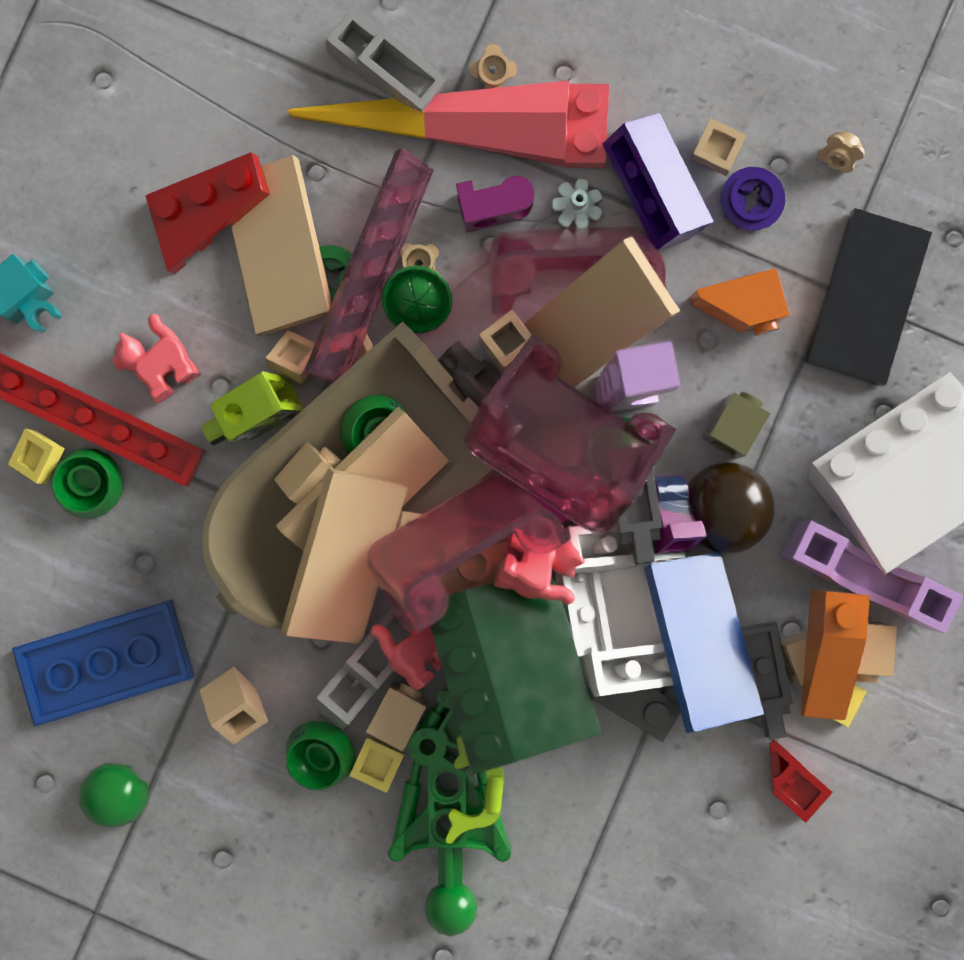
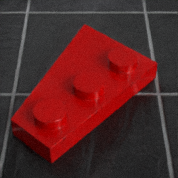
(202, 205)

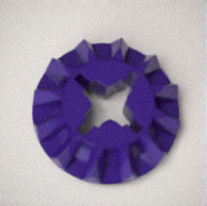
(770, 196)

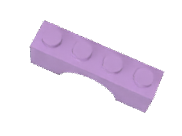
(637, 377)
(852, 569)

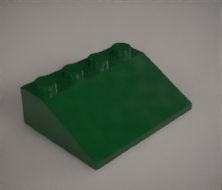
(512, 675)

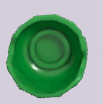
(113, 795)

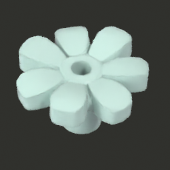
(577, 204)

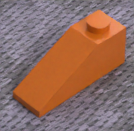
(833, 652)

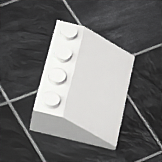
(900, 476)

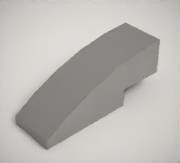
(384, 62)
(358, 677)

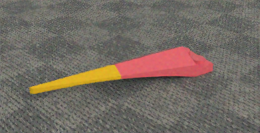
(533, 121)

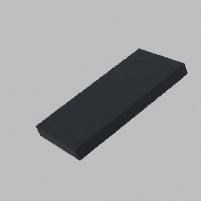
(868, 297)

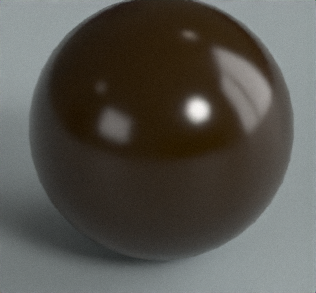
(732, 505)

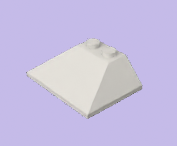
(614, 616)

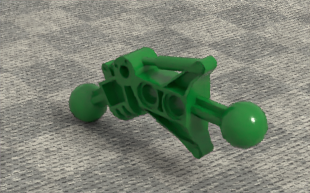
(450, 904)

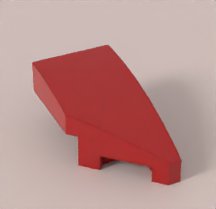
(795, 784)

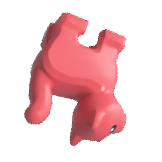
(159, 363)
(532, 572)
(410, 654)

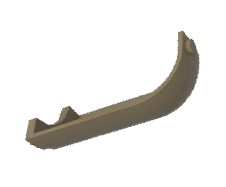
(240, 536)

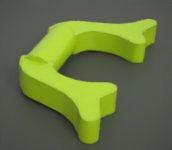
(493, 800)

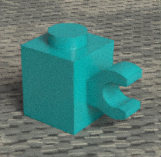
(25, 292)

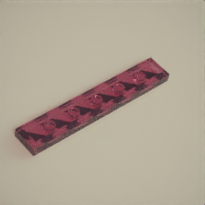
(369, 267)

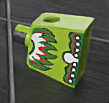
(252, 409)

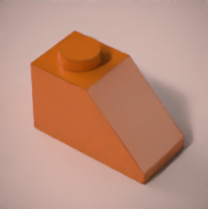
(745, 302)

